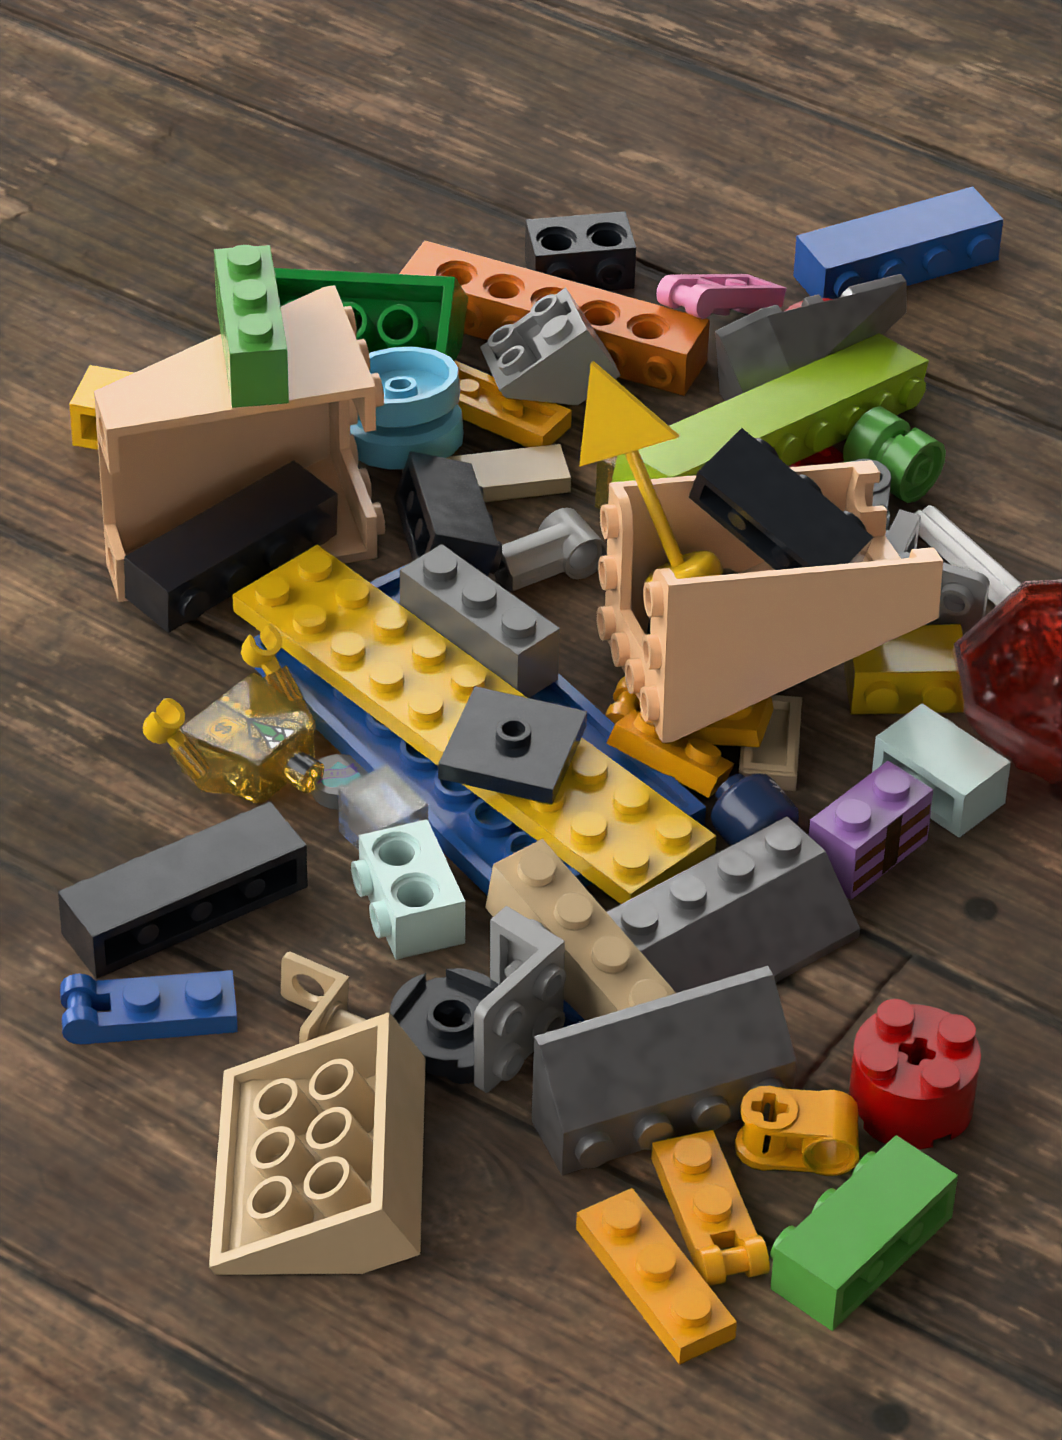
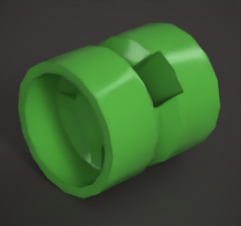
(908, 454)

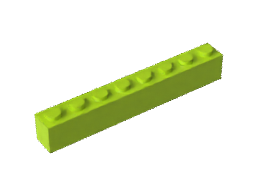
(796, 411)

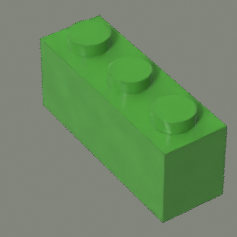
(251, 326)
(862, 1231)

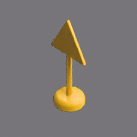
(621, 425)

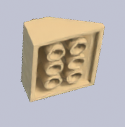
(322, 1156)

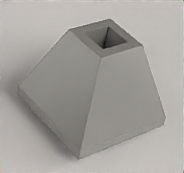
(547, 353)

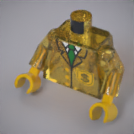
(250, 736)

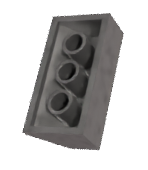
(743, 910)
(659, 1069)

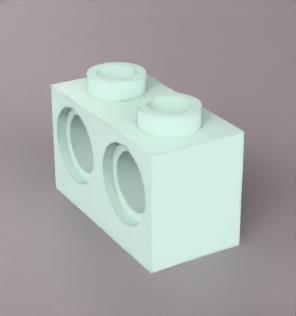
(409, 889)

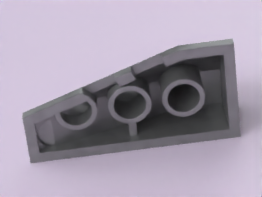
(780, 342)

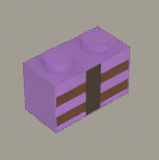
(873, 826)

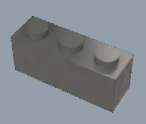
(482, 619)

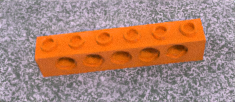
(643, 338)

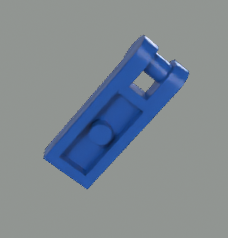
(147, 1007)

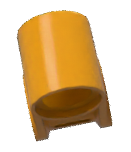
(804, 1130)

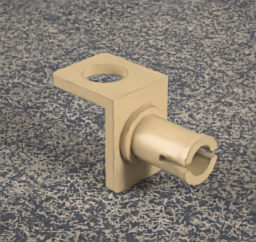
(328, 1011)

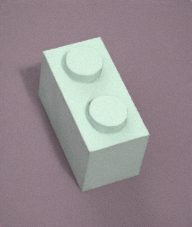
(962, 771)

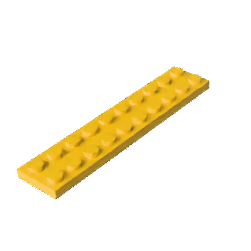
(418, 686)

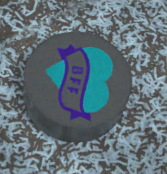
(338, 772)

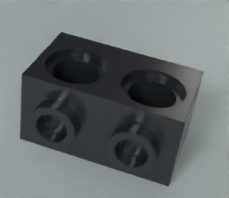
(583, 249)

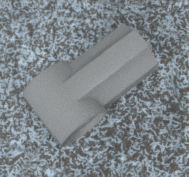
(559, 546)

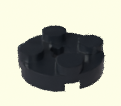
(424, 1003)

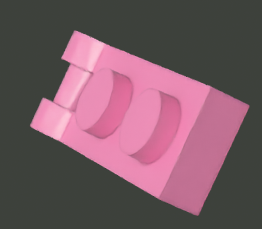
(718, 293)

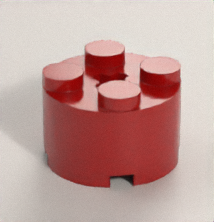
(915, 1073)

